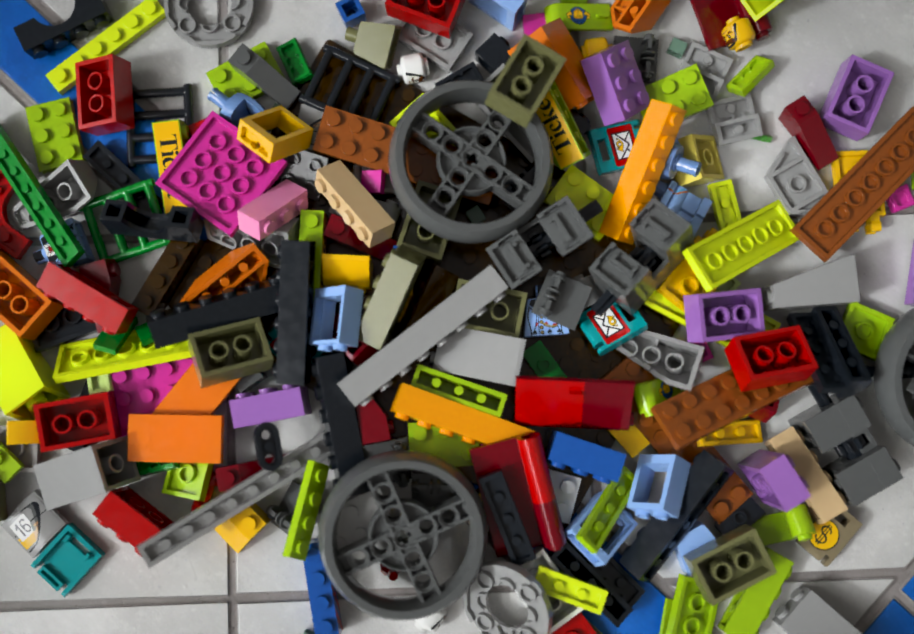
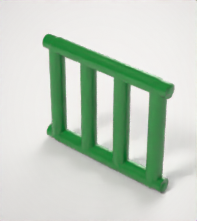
(126, 192)

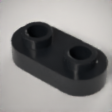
(269, 446)

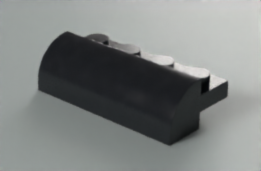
(838, 359)
(621, 587)

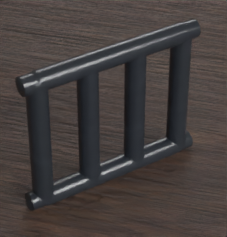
(350, 61)
(133, 138)

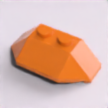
(637, 15)
(233, 270)

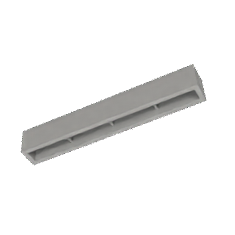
(423, 335)

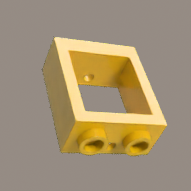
(254, 129)

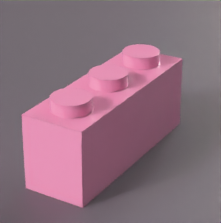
(272, 209)

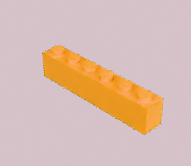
(642, 168)
(452, 417)

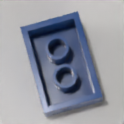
(584, 457)

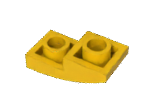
(22, 432)

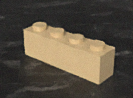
(354, 203)
(824, 500)

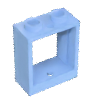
(504, 11)
(324, 314)
(673, 489)
(624, 521)

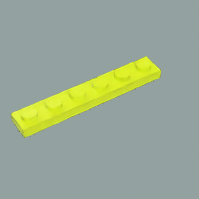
(108, 42)

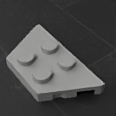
(795, 180)

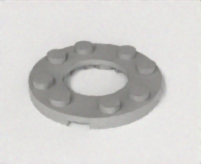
(209, 36)
(529, 591)

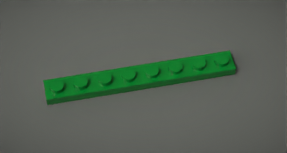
(38, 203)

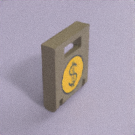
(831, 538)

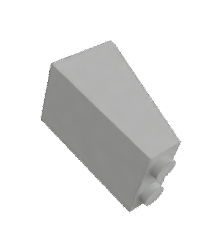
(822, 286)
(480, 356)
(86, 473)
(811, 615)

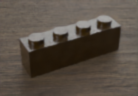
(167, 275)
(432, 289)

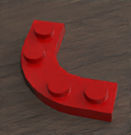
(10, 239)

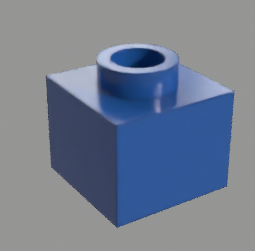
(347, 7)

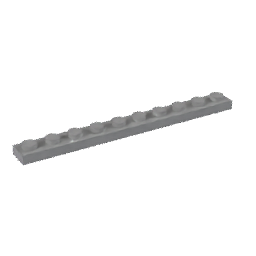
(231, 502)

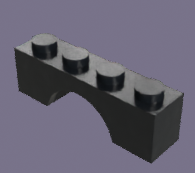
(41, 39)
(128, 220)

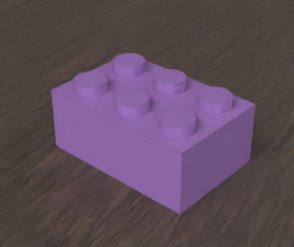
(616, 83)
(855, 97)
(723, 314)
(269, 405)
(775, 479)

